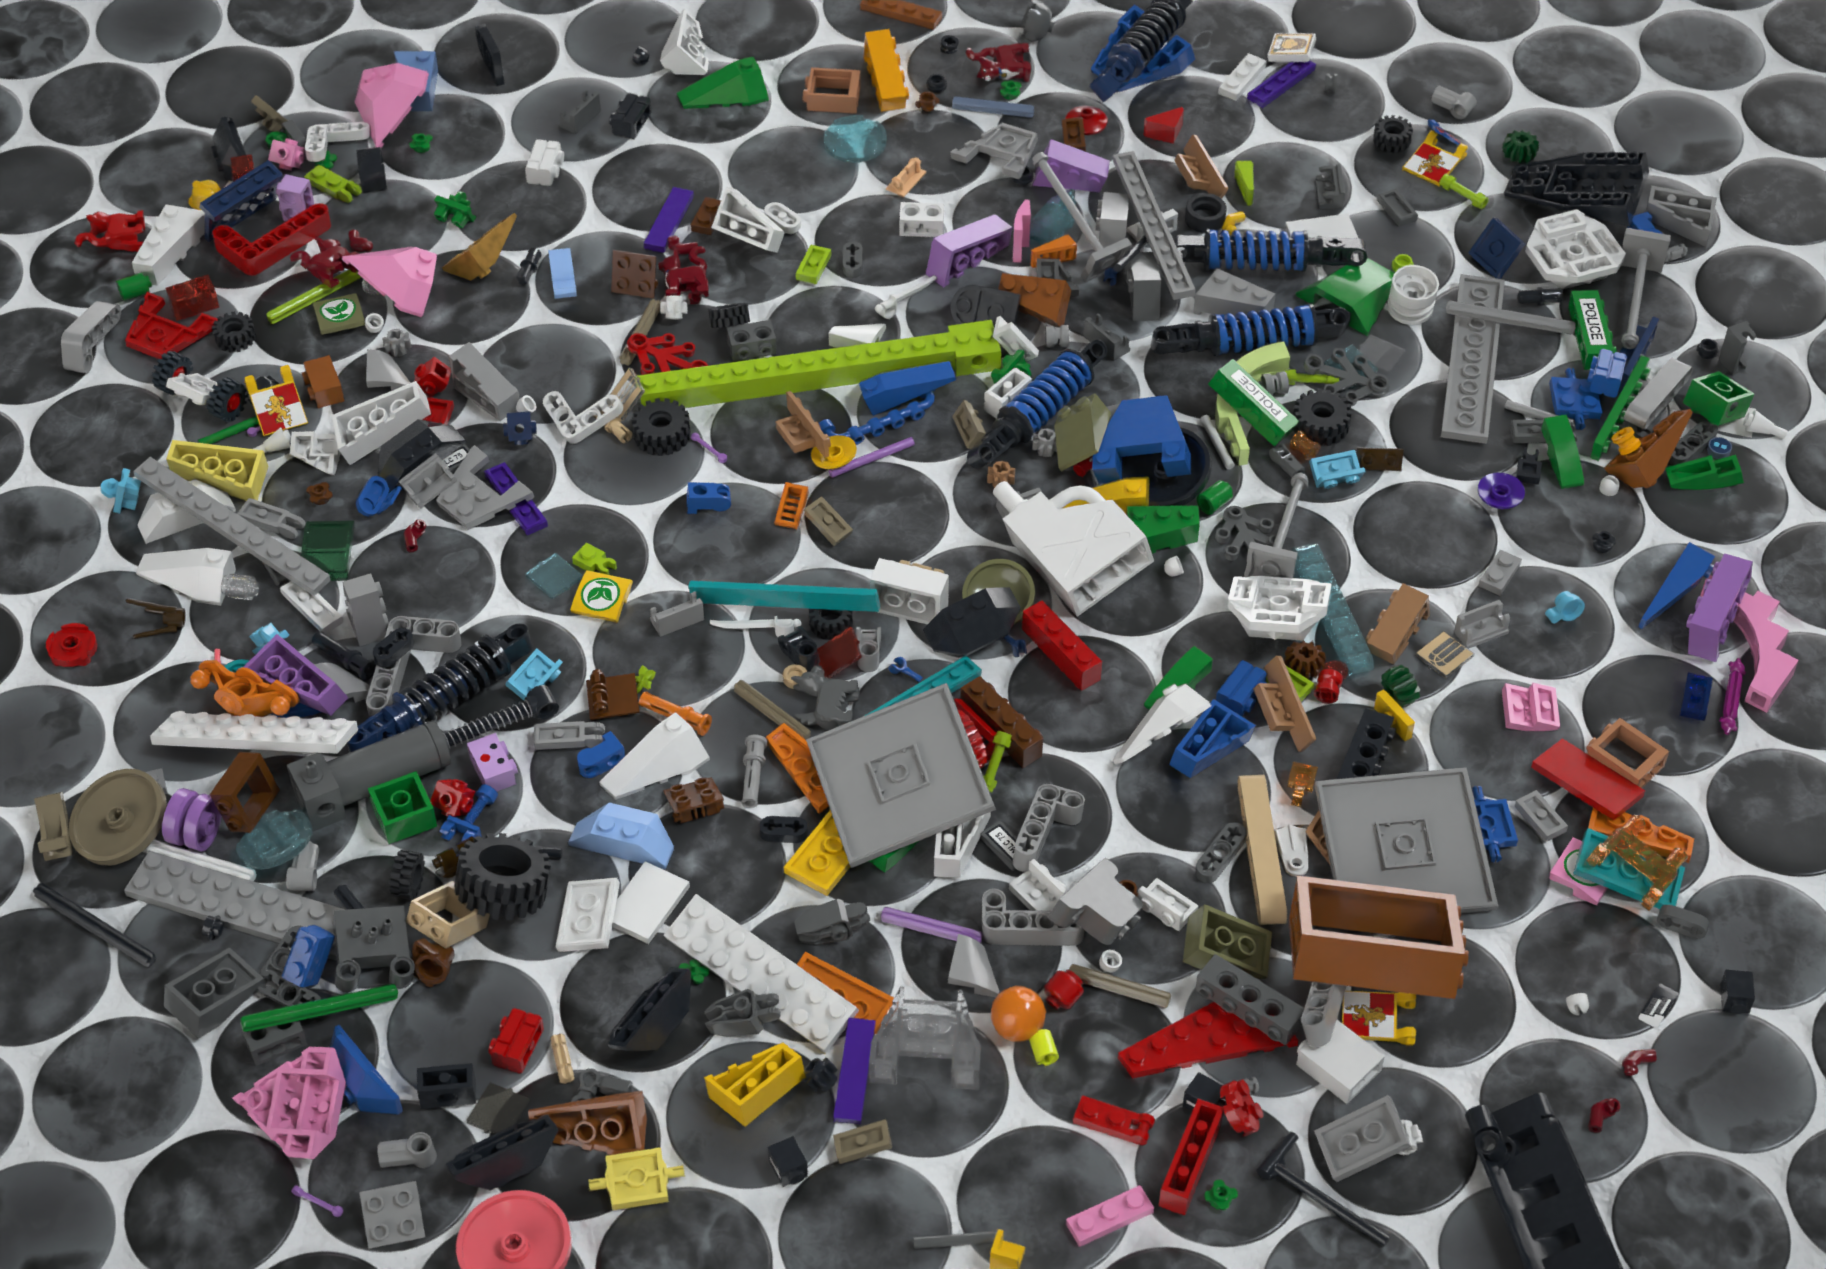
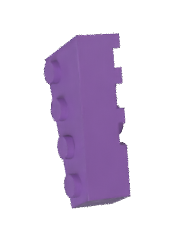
(966, 247)
(1718, 606)
(286, 664)

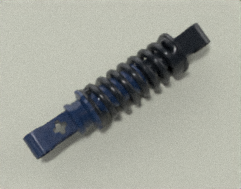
(1140, 45)
(445, 685)

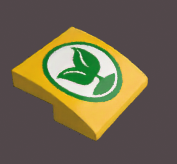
(601, 596)

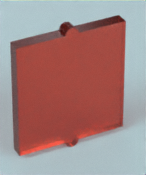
(839, 653)

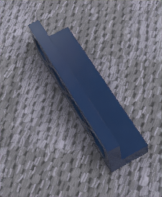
(1646, 337)

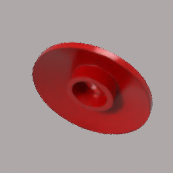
(1093, 118)

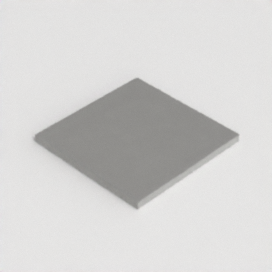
(900, 775)
(1408, 834)

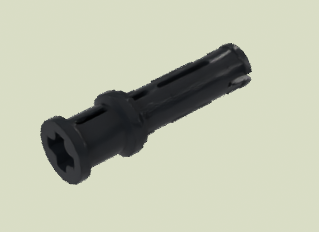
(351, 659)

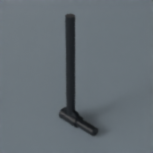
(1275, 1166)

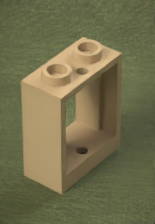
(438, 928)

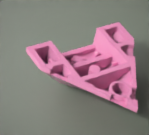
(386, 97)
(400, 274)
(299, 1102)

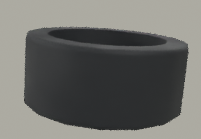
(1208, 202)

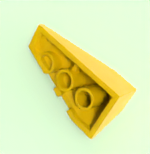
(1123, 492)

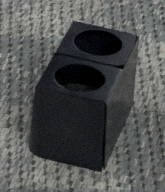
(371, 169)

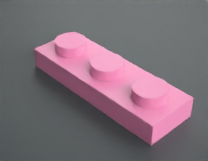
(1109, 1216)

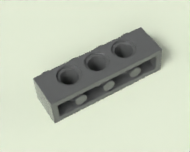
(1242, 987)

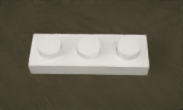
(1242, 77)
(314, 608)

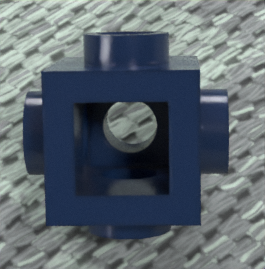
(524, 419)

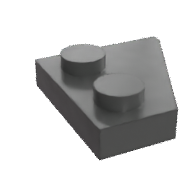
(1054, 270)

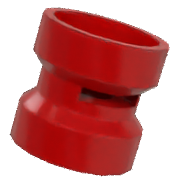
(1328, 686)

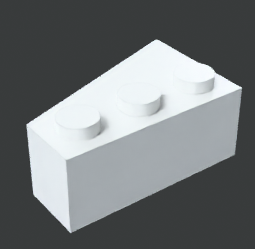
(746, 222)
(956, 846)

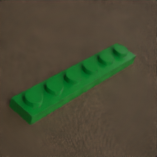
(1616, 416)

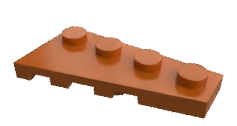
(797, 760)
(1659, 839)
(869, 1000)

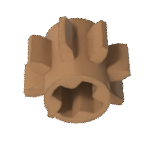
(1001, 472)

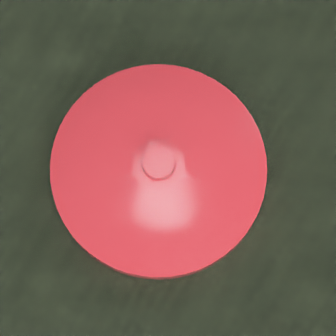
(514, 1233)

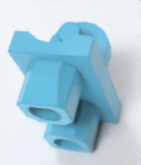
(124, 491)
(264, 635)

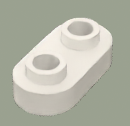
(783, 217)

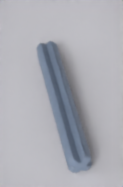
(994, 107)

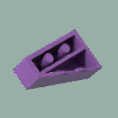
(1073, 168)

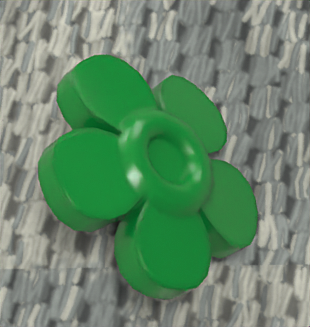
(328, 161)
(697, 971)

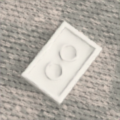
(1327, 227)
(648, 902)
(587, 914)

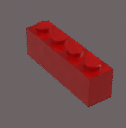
(1061, 645)
(1191, 1157)

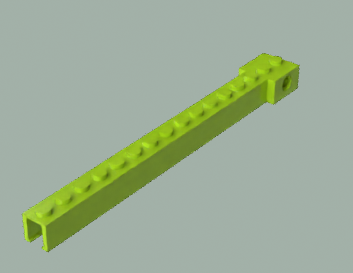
(966, 346)

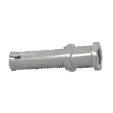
(754, 761)

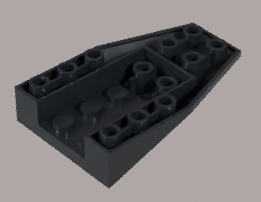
(1594, 183)

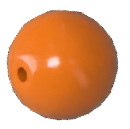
(1018, 1013)

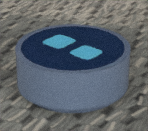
(1719, 447)

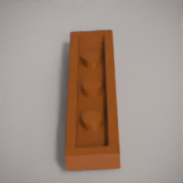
(904, 12)

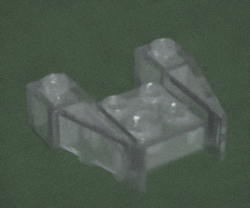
(928, 1031)

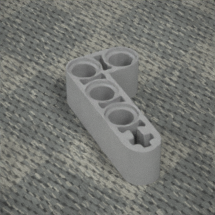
(86, 333)
(1049, 805)
(1032, 924)

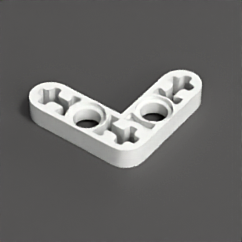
(320, 135)
(580, 422)

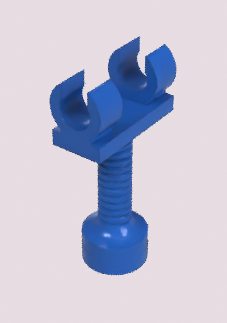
(486, 796)

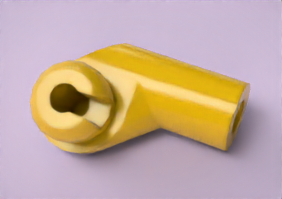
(1231, 220)

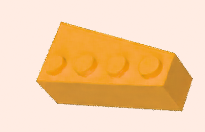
(885, 70)

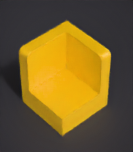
(1005, 1254)

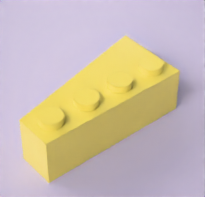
(227, 468)

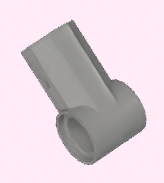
(1458, 104)
(303, 873)
(406, 1151)

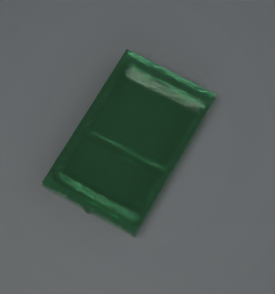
(329, 546)

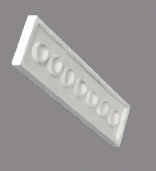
(254, 732)
(752, 964)

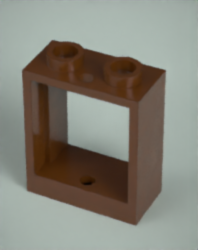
(244, 768)

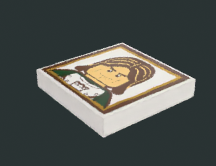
(1291, 47)

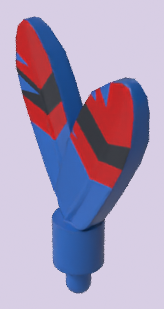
(1436, 127)

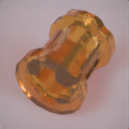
(1305, 445)

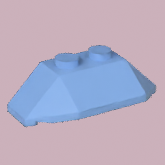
(624, 835)

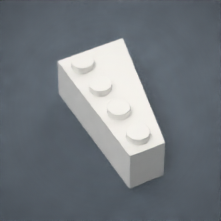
(168, 241)
(378, 420)

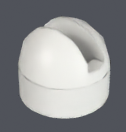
(376, 320)
(525, 404)
(1609, 485)
(1173, 567)
(1115, 962)
(1577, 1002)

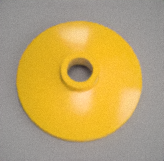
(840, 453)

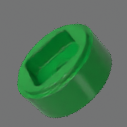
(277, 135)

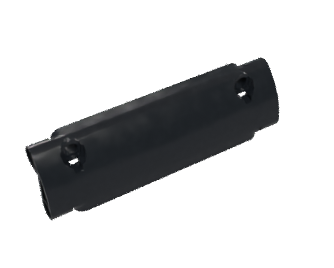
(1541, 1187)

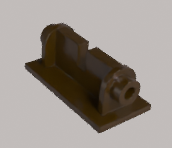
(1380, 458)
(448, 860)

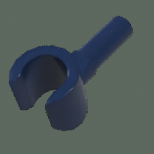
(1110, 273)
(1018, 646)

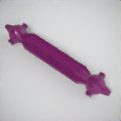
(1732, 696)

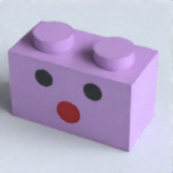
(492, 763)

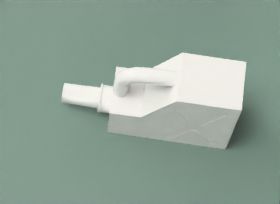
(1078, 548)

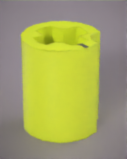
(1044, 1047)

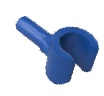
(903, 668)

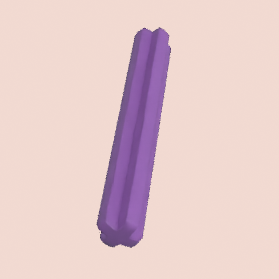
(927, 925)

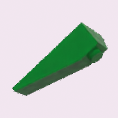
(734, 83)

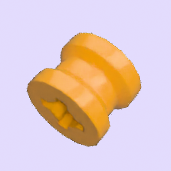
(1626, 440)

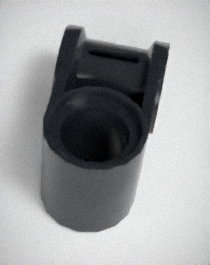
(799, 648)

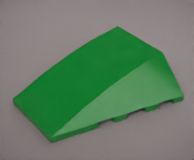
(1356, 289)

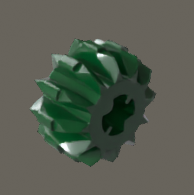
(1520, 146)
(1401, 685)

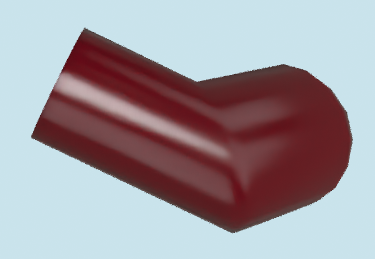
(673, 243)
(359, 244)
(413, 533)
(1636, 1058)
(1602, 1111)

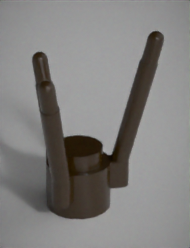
(172, 616)

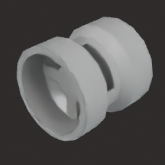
(1057, 336)
(1275, 383)

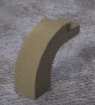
(53, 826)

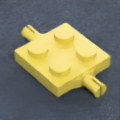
(636, 1178)

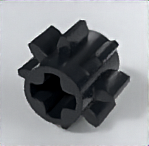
(820, 1074)

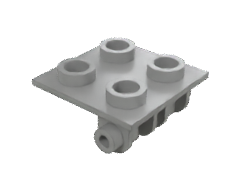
(392, 1214)

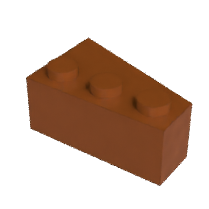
(1040, 298)

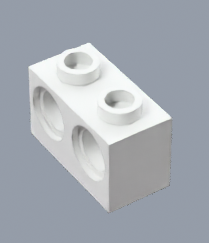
(921, 219)

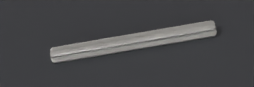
(1510, 317)

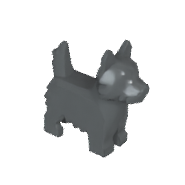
(831, 698)

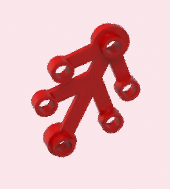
(641, 345)

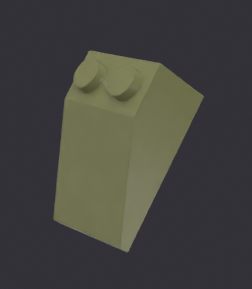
(1080, 430)
(1229, 937)

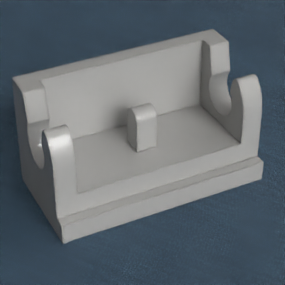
(427, 480)
(678, 616)
(1482, 624)

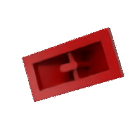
(1164, 125)

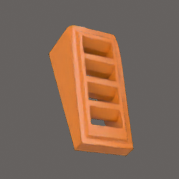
(1060, 248)
(796, 491)

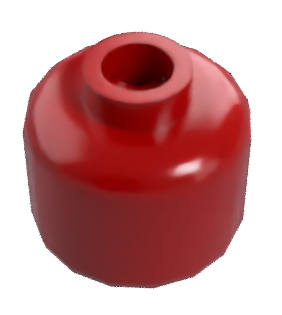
(1063, 989)

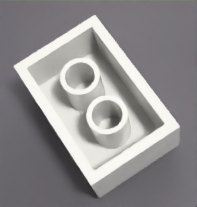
(909, 590)

